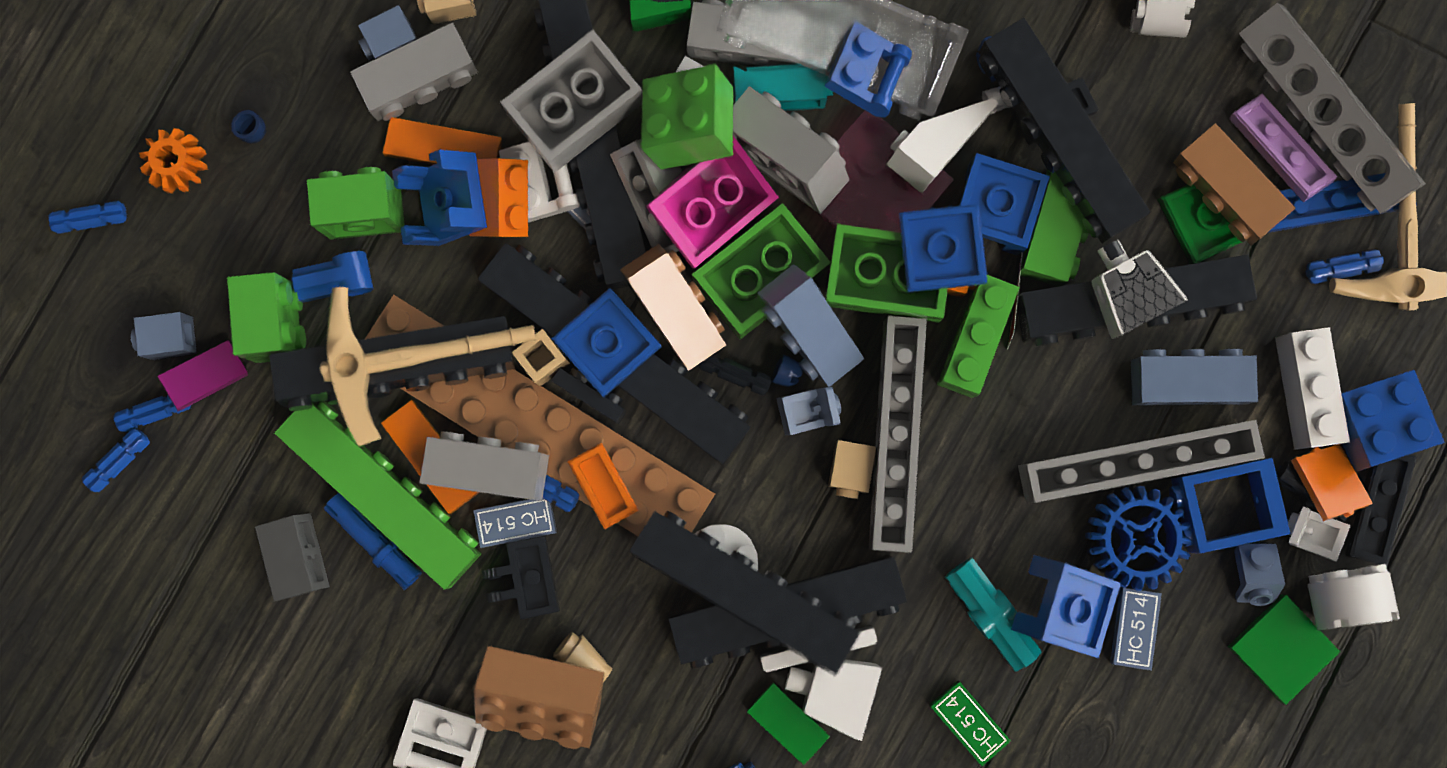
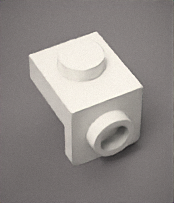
(1316, 536)

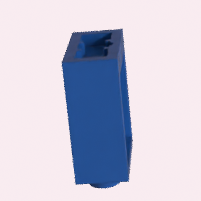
(1266, 498)

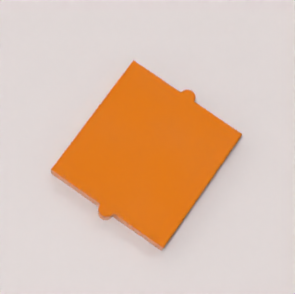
(1331, 482)

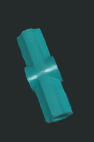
(992, 614)

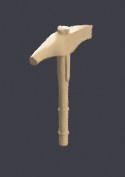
(1407, 282)
(350, 367)

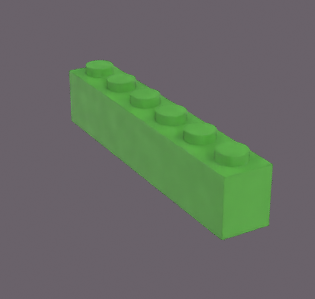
(380, 494)

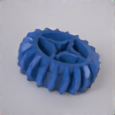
(1165, 556)

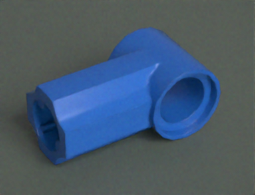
(345, 270)

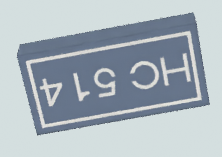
(514, 522)
(1135, 628)

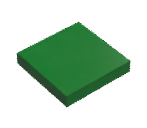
(1195, 225)
(1283, 649)

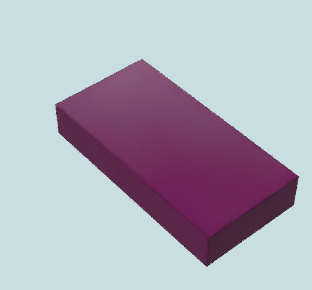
(202, 376)

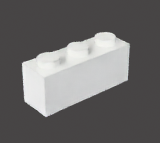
(1312, 388)

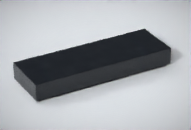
(1378, 523)

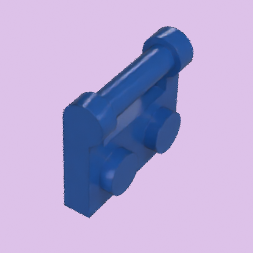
(857, 64)

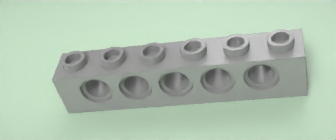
(1279, 26)
(897, 434)

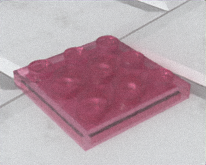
(874, 189)

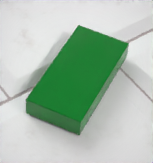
(788, 723)

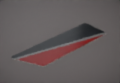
(1014, 308)

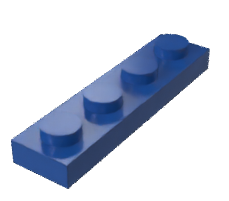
(1331, 204)

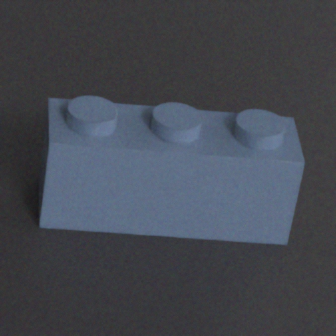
(809, 326)
(1194, 378)

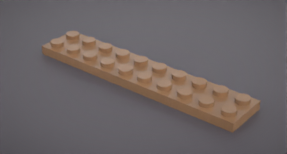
(523, 412)

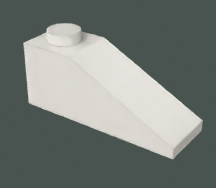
(934, 143)

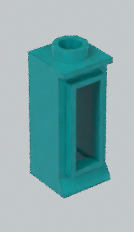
(791, 85)

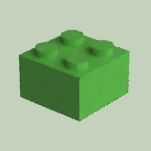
(687, 117)
(355, 204)
(264, 316)

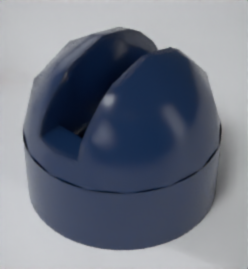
(248, 127)
(786, 371)

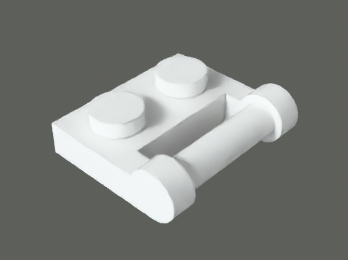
(539, 197)
(441, 730)

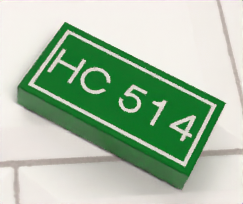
(970, 723)

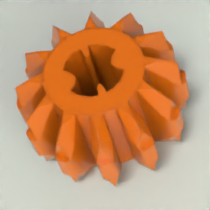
(163, 151)

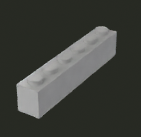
(1141, 461)

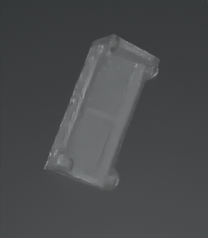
(815, 29)

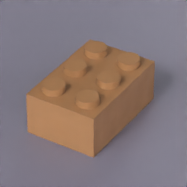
(538, 697)

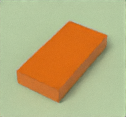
(603, 486)

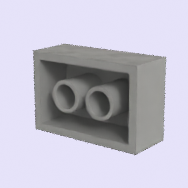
(573, 101)
(788, 149)

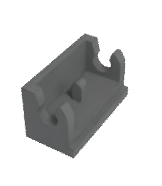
(292, 556)

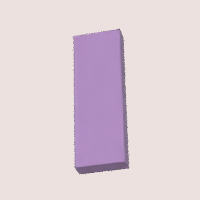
(1283, 147)

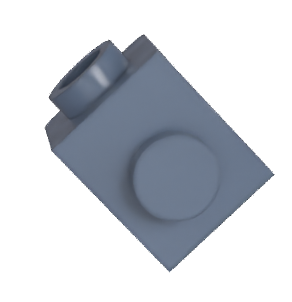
(809, 410)
(1258, 573)

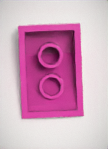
(711, 203)

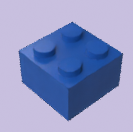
(1388, 421)

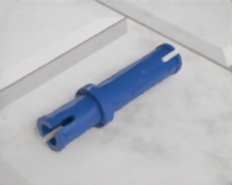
(380, 548)

